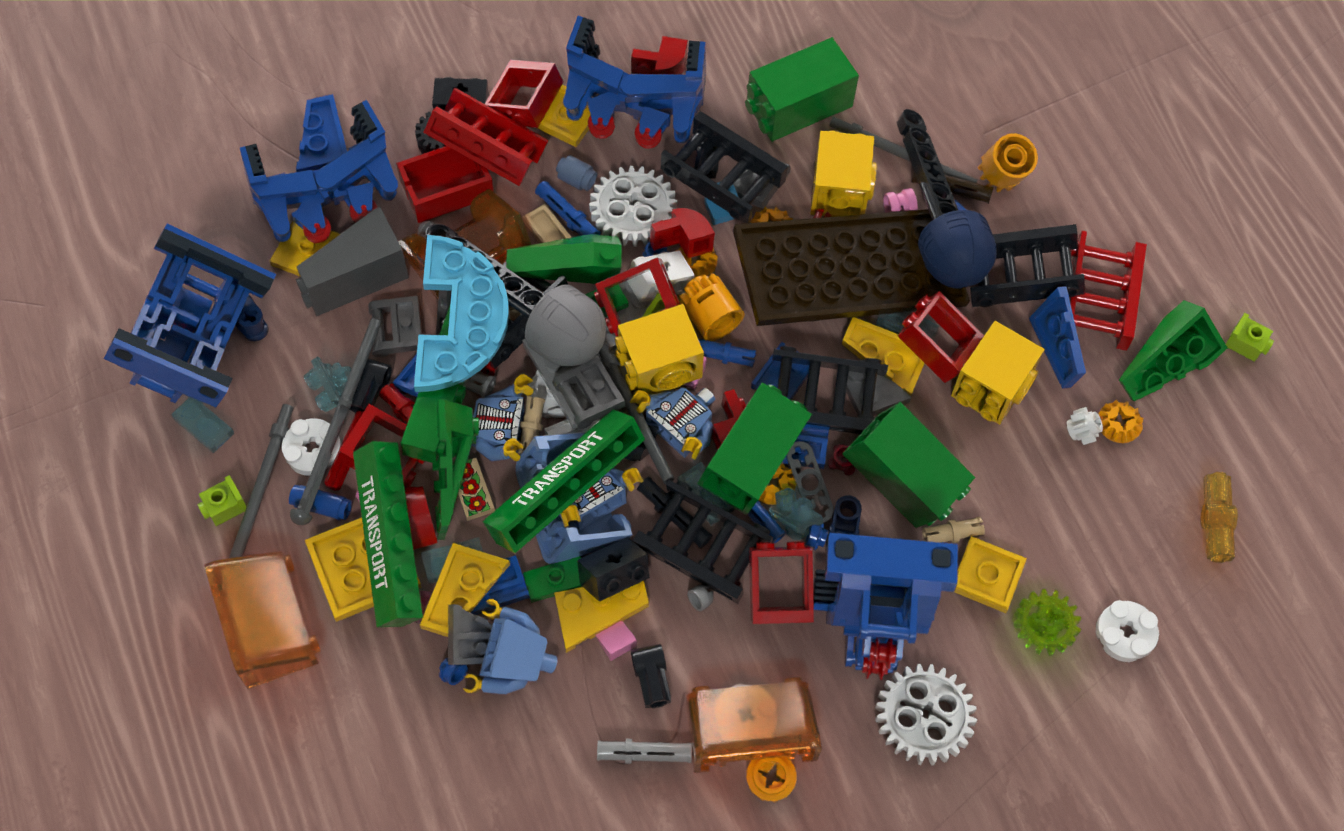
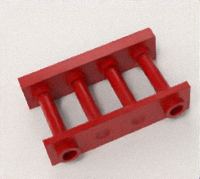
(486, 136)
(1129, 283)

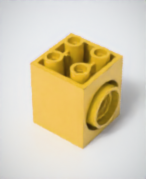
(843, 173)
(659, 351)
(998, 373)

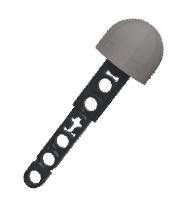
(563, 324)

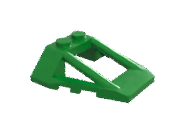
(459, 430)

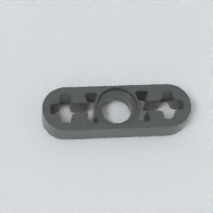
(809, 459)

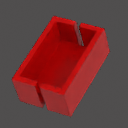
(441, 182)

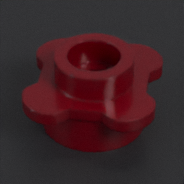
(836, 462)

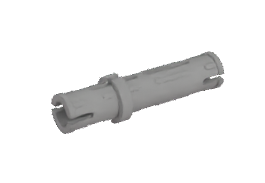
(643, 751)

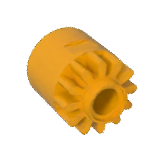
(1008, 161)
(711, 307)

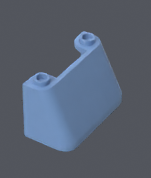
(555, 540)

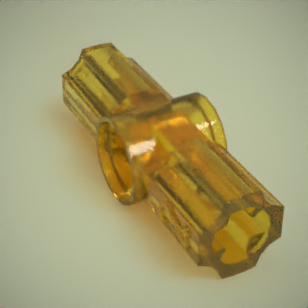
(1219, 517)

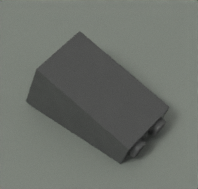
(352, 265)

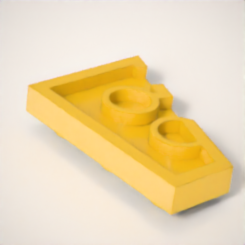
(878, 343)
(463, 582)
(584, 616)

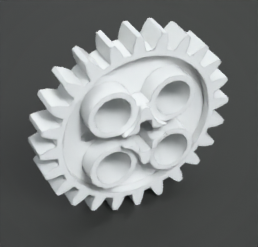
(631, 205)
(916, 738)

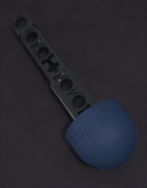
(957, 242)

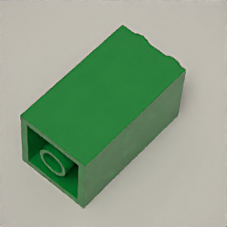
(801, 89)
(754, 448)
(909, 466)

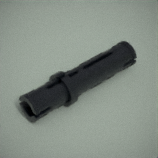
(681, 519)

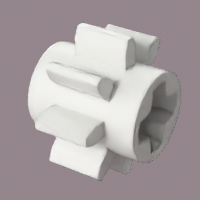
(1084, 425)

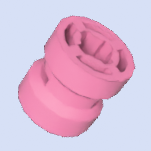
(901, 201)

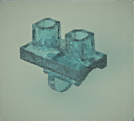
(332, 380)
(794, 514)

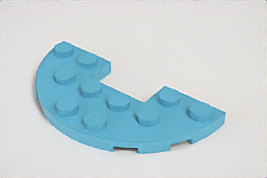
(476, 315)

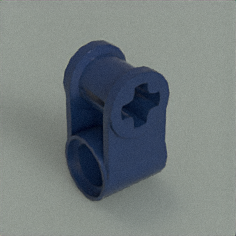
(251, 321)
(842, 524)

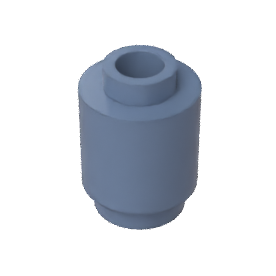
(576, 173)

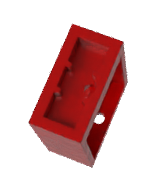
(518, 74)
(661, 279)
(953, 323)
(362, 428)
(775, 615)

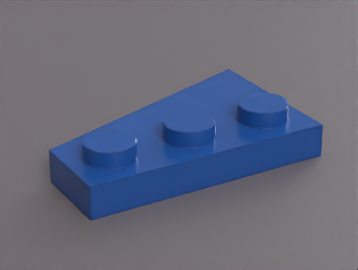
(322, 135)
(1058, 336)

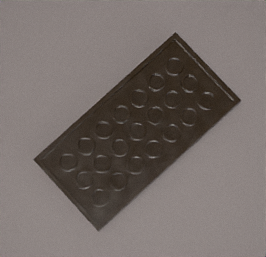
(837, 267)

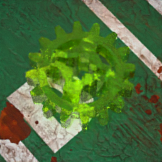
(1038, 631)

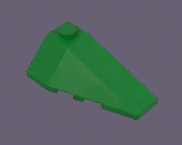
(578, 258)
(1178, 345)

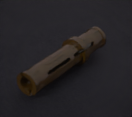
(984, 192)

